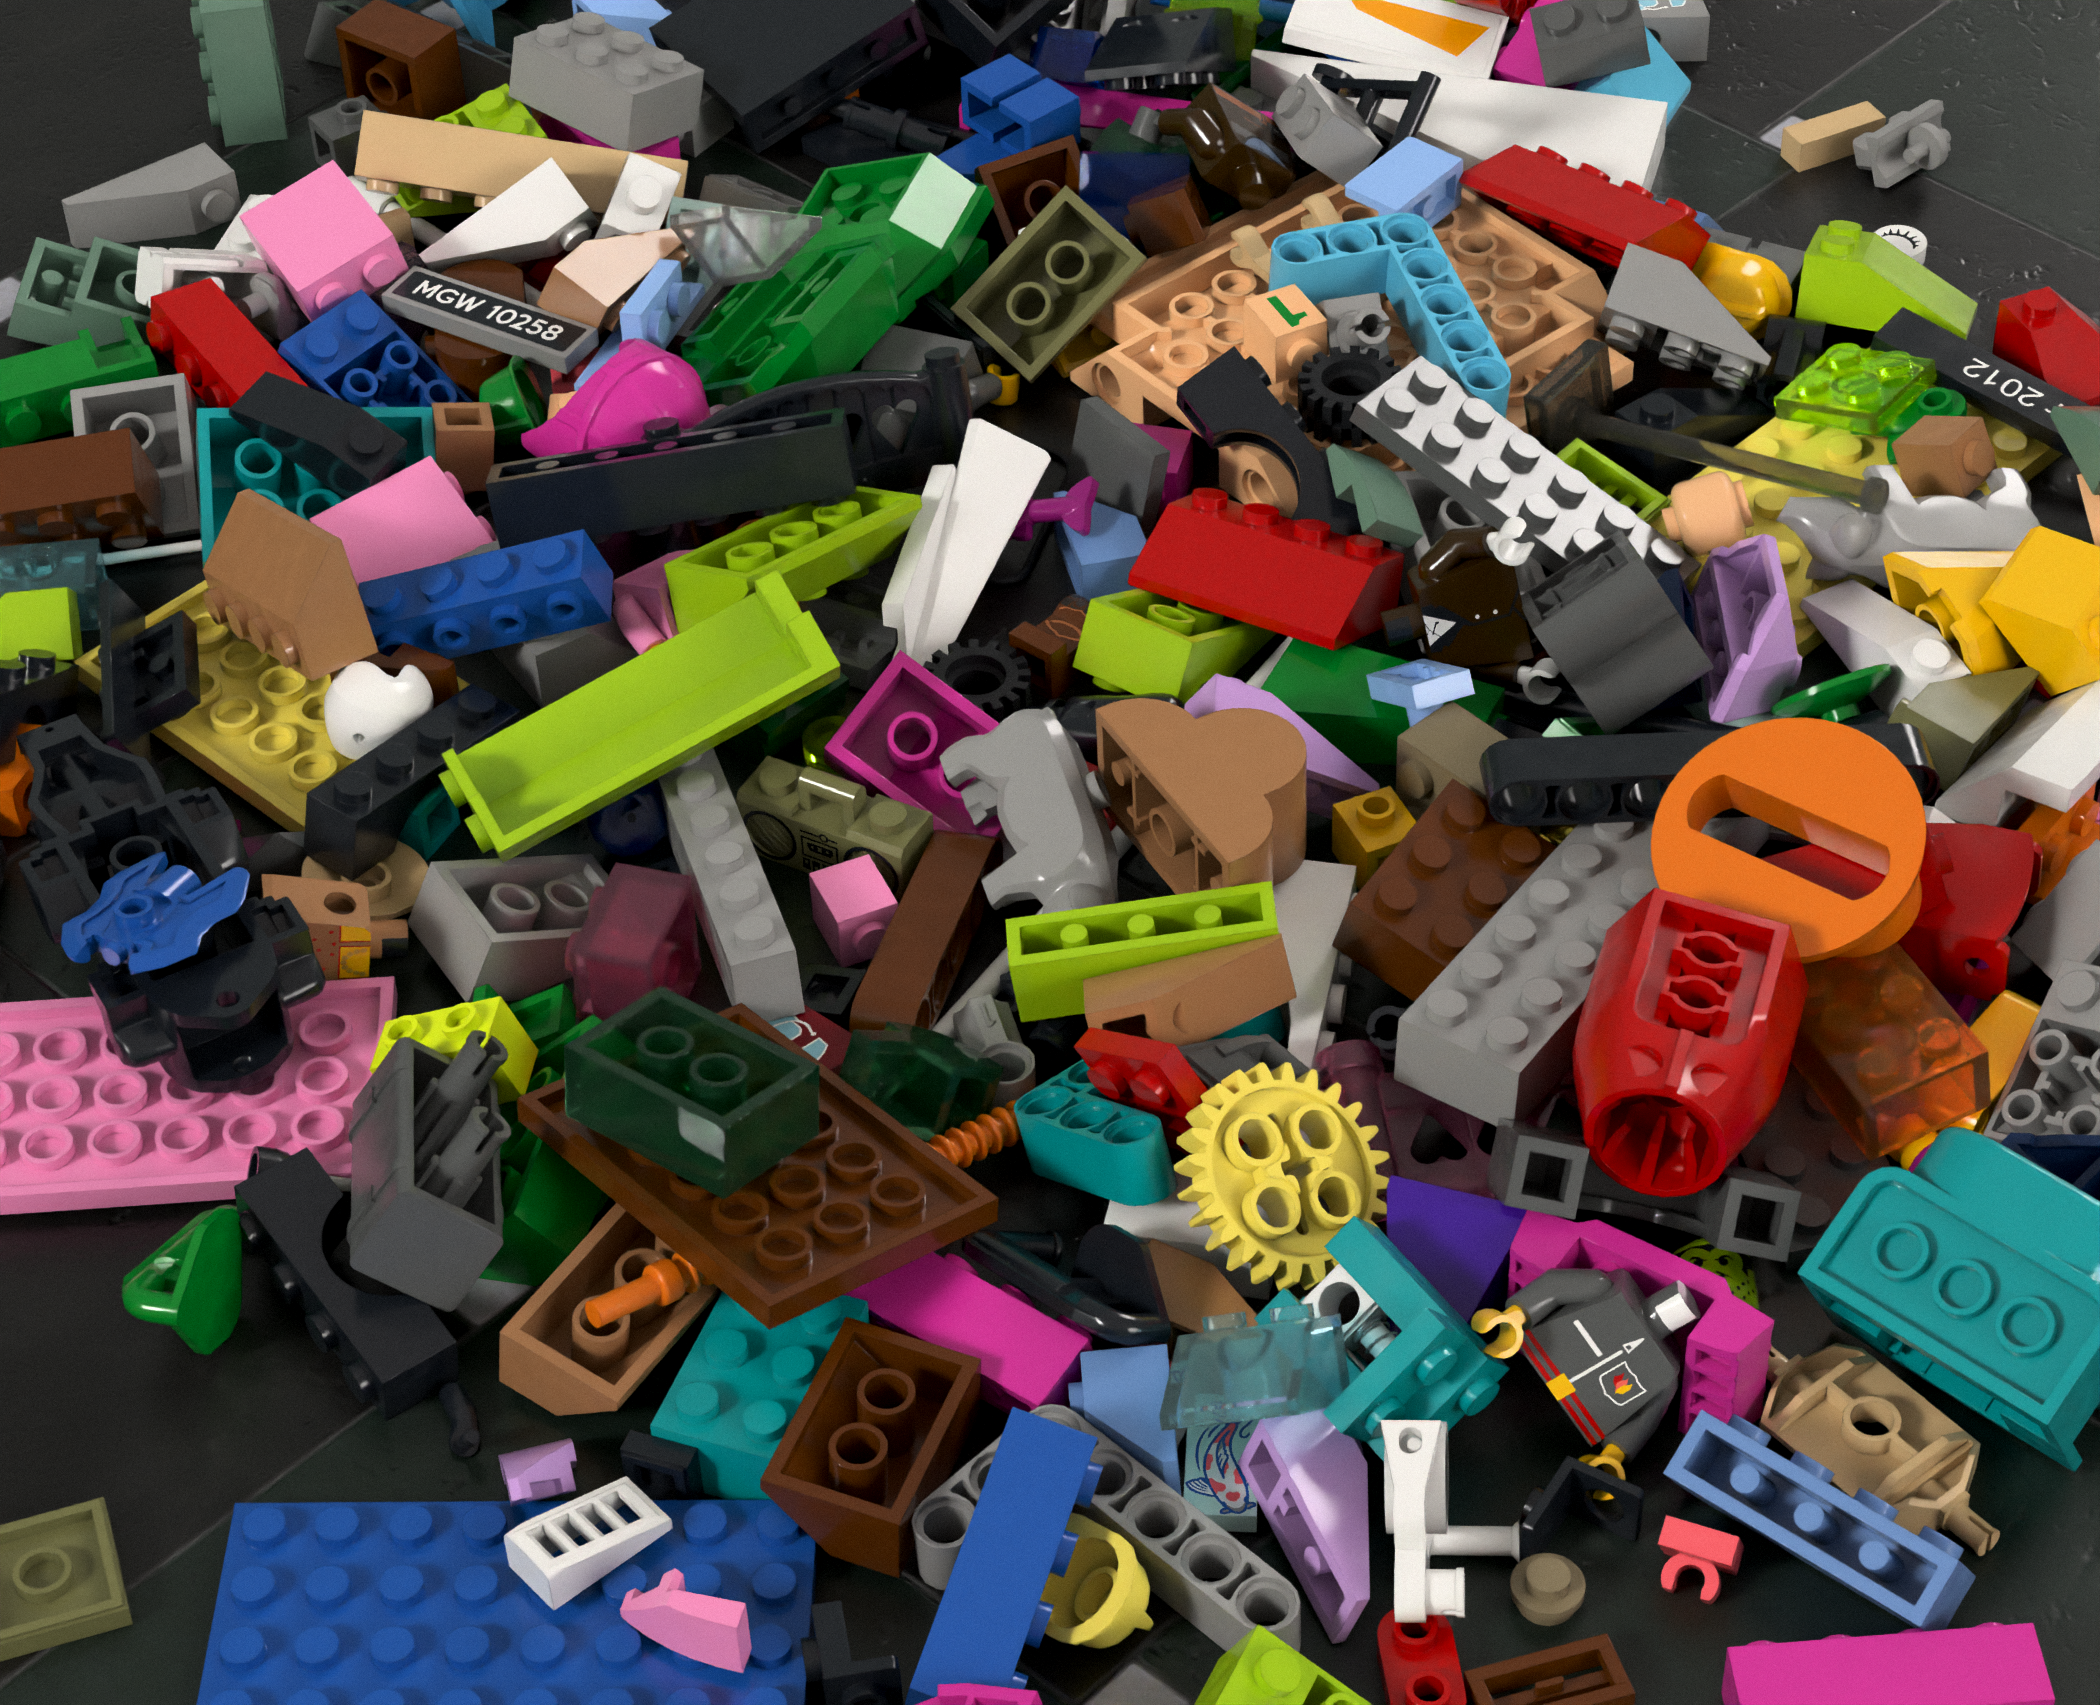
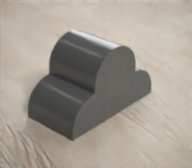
(1614, 633)

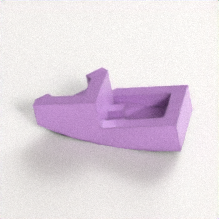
(539, 1471)

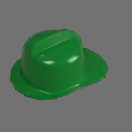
(514, 402)

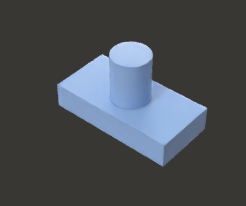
(1420, 686)

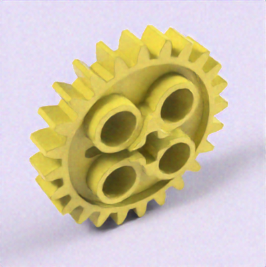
(1281, 1173)

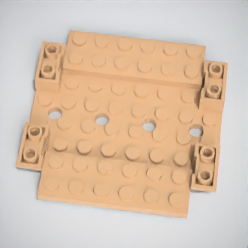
(1189, 311)

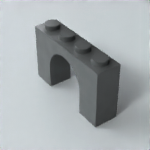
(1555, 1176)

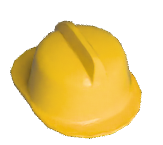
(1745, 285)

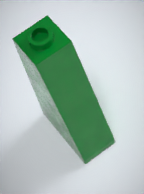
(1335, 699)

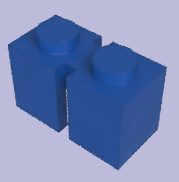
(1018, 106)

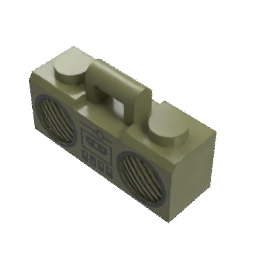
(824, 820)

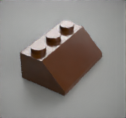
(873, 1442)

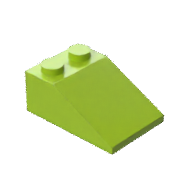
(1864, 281)
(1161, 644)

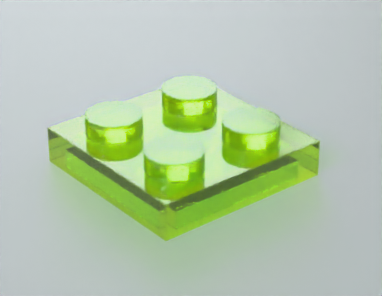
(1855, 388)

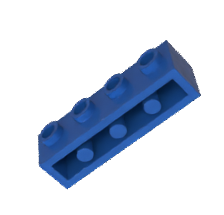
(492, 598)
(1007, 1557)

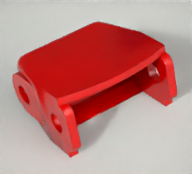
(1985, 897)

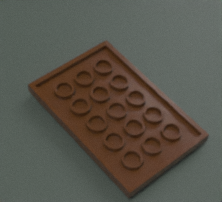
(807, 1227)

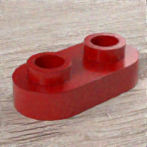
(1419, 1665)

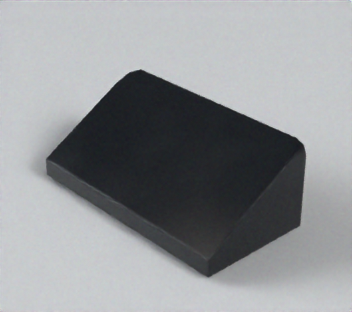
(939, 320)

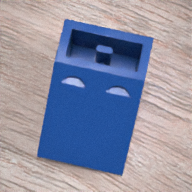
(366, 359)

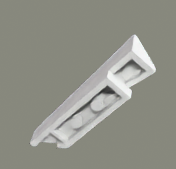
(959, 537)

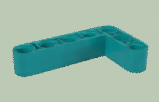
(1101, 1145)

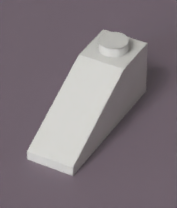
(522, 224)
(1875, 631)

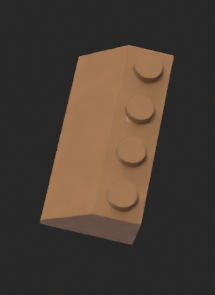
(286, 588)
(568, 1363)

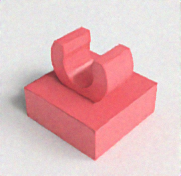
(1699, 1549)

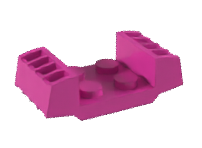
(1720, 1353)

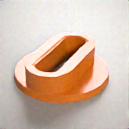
(1820, 786)

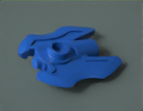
(152, 915)

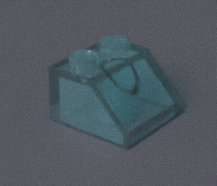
(1255, 1369)

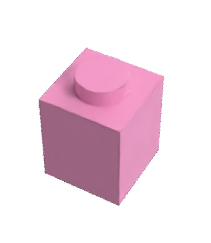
(852, 908)

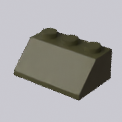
(1048, 284)

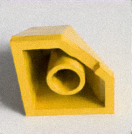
(1946, 593)

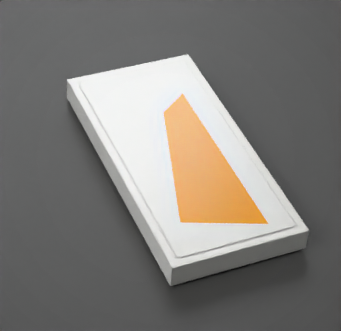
(1400, 34)

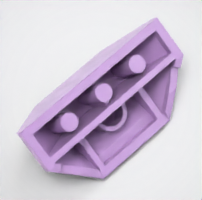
(1745, 629)

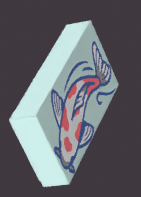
(1214, 1477)

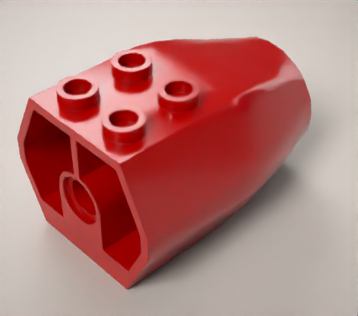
(1684, 1040)

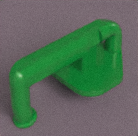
(203, 1273)

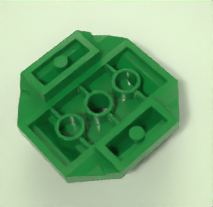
(913, 199)
(798, 325)

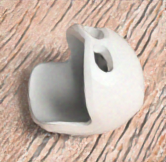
(370, 706)

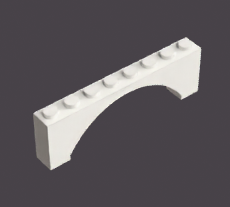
(1309, 916)

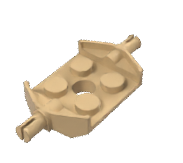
(1915, 1467)

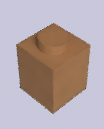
(464, 442)
(1944, 455)

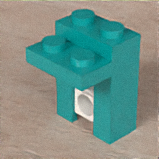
(1424, 1372)

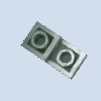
(1379, 495)

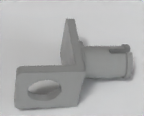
(1356, 322)

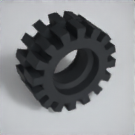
(1334, 386)
(985, 670)

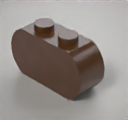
(461, 359)

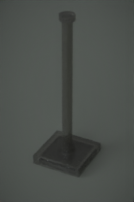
(1579, 404)

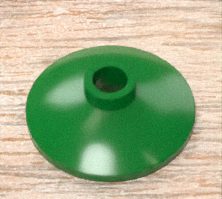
(1835, 698)

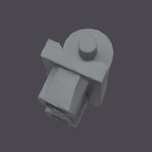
(1904, 144)

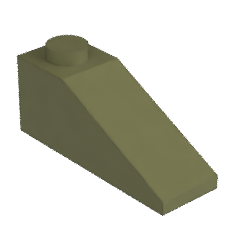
(1966, 716)

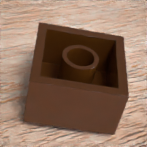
(401, 61)

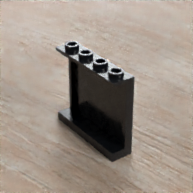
(788, 58)

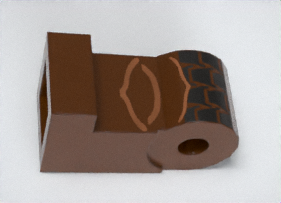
(1053, 644)

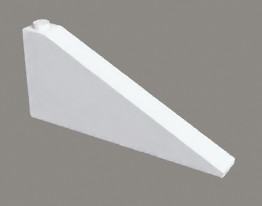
(1487, 116)

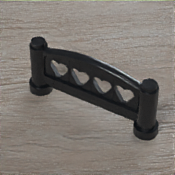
(932, 439)

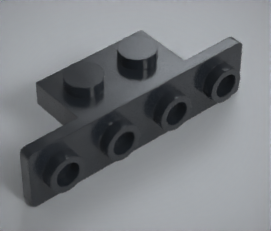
(144, 671)

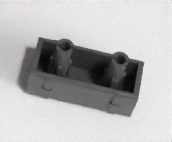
(428, 1170)

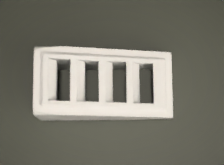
(563, 1577)

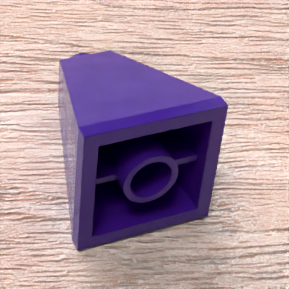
(1454, 1242)

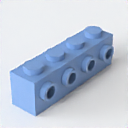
(1809, 1518)

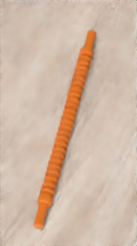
(669, 1279)

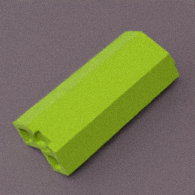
(640, 720)

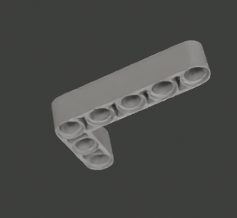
(1139, 1509)

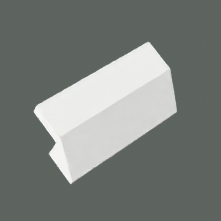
(2042, 758)

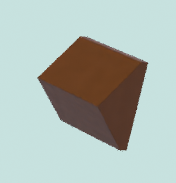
(1025, 186)

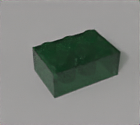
(692, 1091)

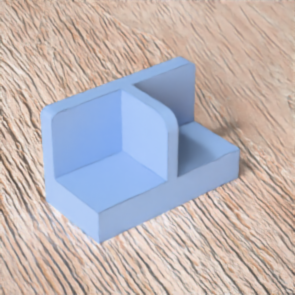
(1410, 180)

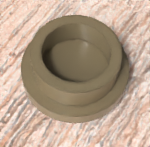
(1547, 1588)

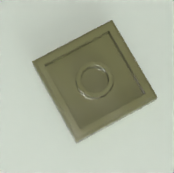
(59, 1579)

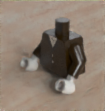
(1472, 609)

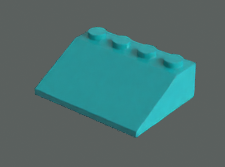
(237, 459)

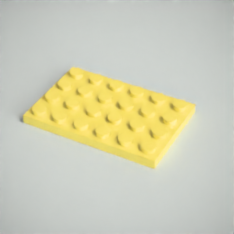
(256, 719)

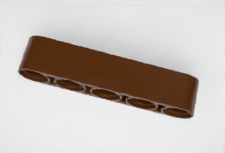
(928, 933)

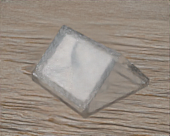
(741, 242)

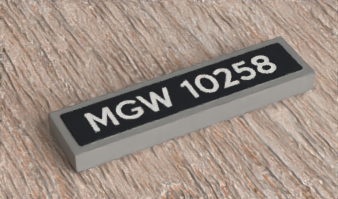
(490, 319)

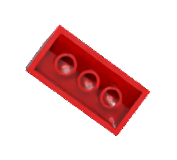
(1583, 208)
(1269, 569)

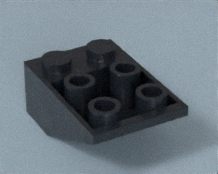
(1165, 50)

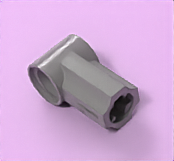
(993, 1032)

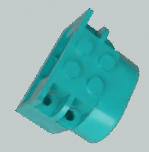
(1975, 1283)

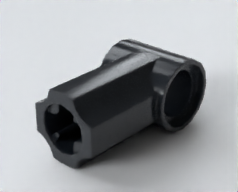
(1793, 347)

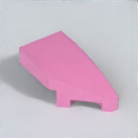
(691, 1623)

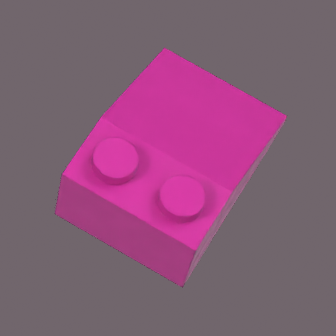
(897, 738)

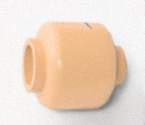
(1707, 513)

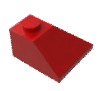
(2051, 342)

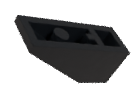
(1707, 414)
(321, 434)

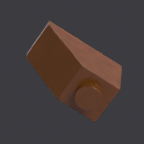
(1168, 217)

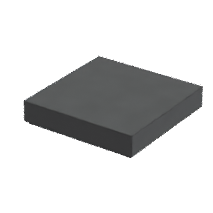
(1121, 459)

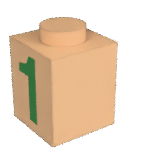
(1283, 331)

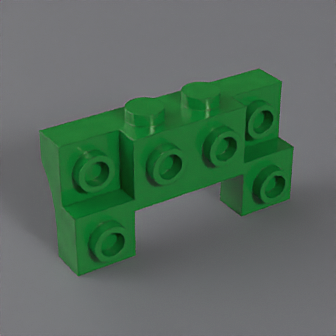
(39, 382)

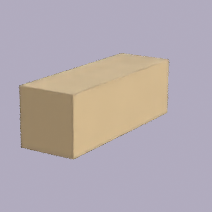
(1828, 135)

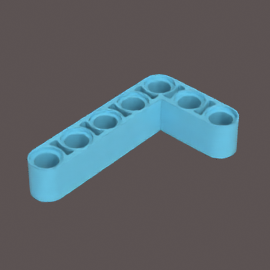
(1407, 263)

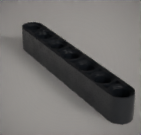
(1628, 773)

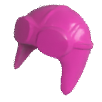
(620, 398)

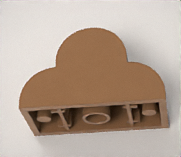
(1206, 795)

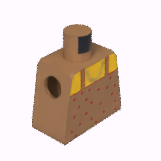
(340, 924)

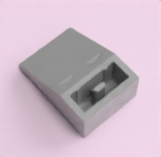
(1671, 312)
(2059, 1066)

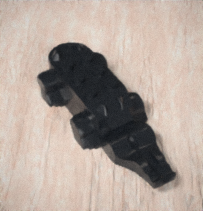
(214, 1016)

